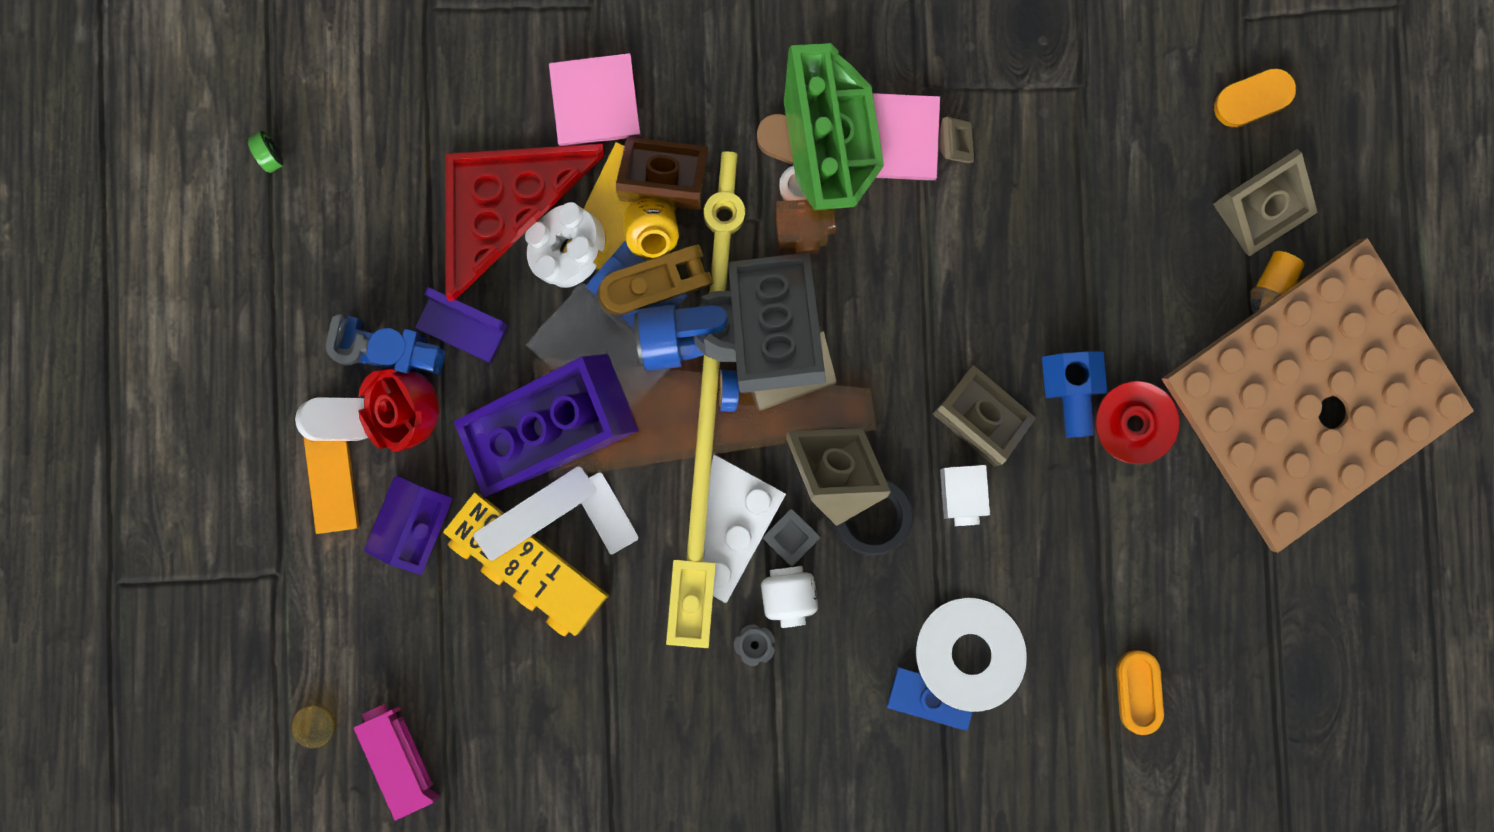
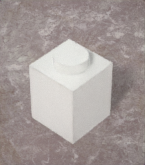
(965, 494)

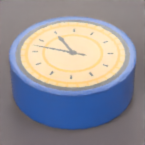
(728, 390)

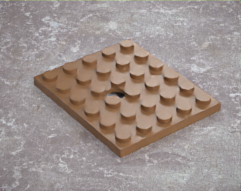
(1264, 381)

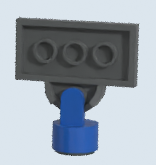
(761, 324)

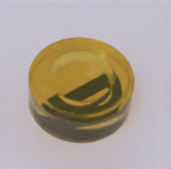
(314, 726)

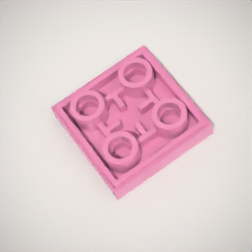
(594, 99)
(908, 135)

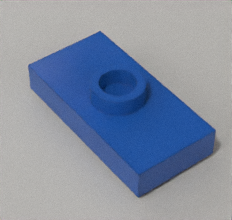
(913, 697)

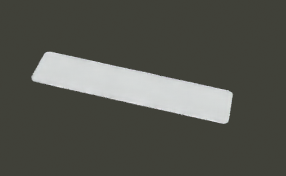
(534, 513)

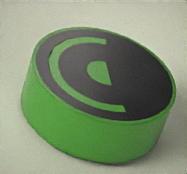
(265, 151)

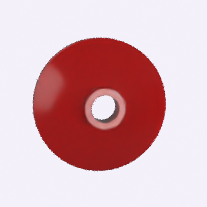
(1157, 417)

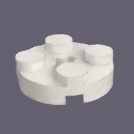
(548, 235)

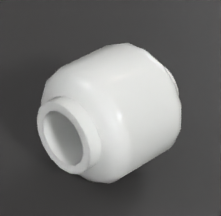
(789, 596)

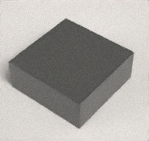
(791, 537)

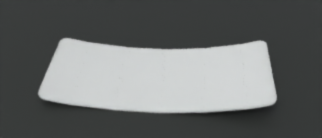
(609, 516)

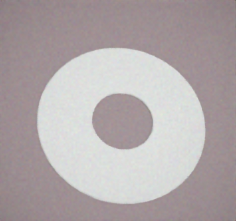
(937, 667)

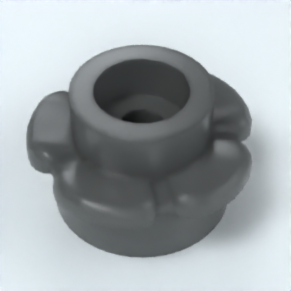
(743, 645)

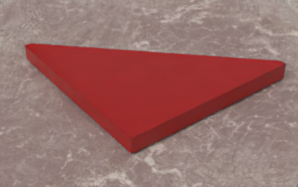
(499, 197)

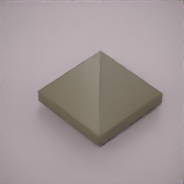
(956, 140)

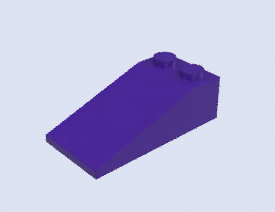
(546, 424)

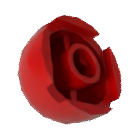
(398, 409)

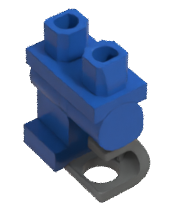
(383, 349)

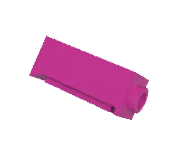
(395, 761)

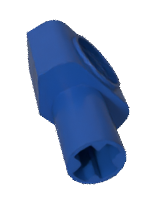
(1075, 399)

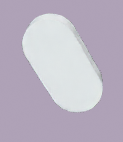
(331, 419)

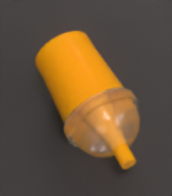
(1277, 278)

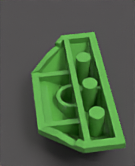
(830, 127)

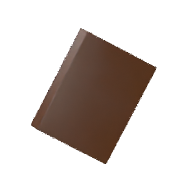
(662, 172)

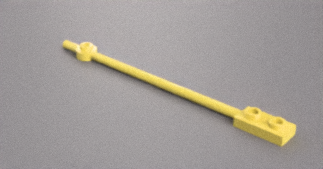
(694, 579)

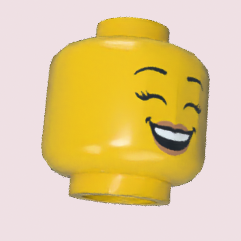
(650, 228)

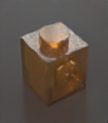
(802, 226)

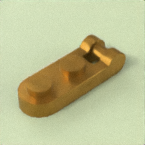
(652, 282)

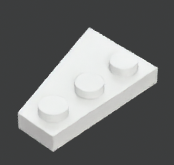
(736, 521)

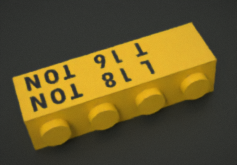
(531, 569)

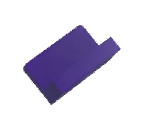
(462, 326)
(407, 525)

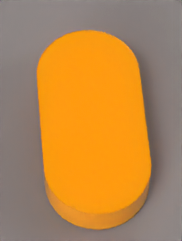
(1254, 98)
(1140, 692)

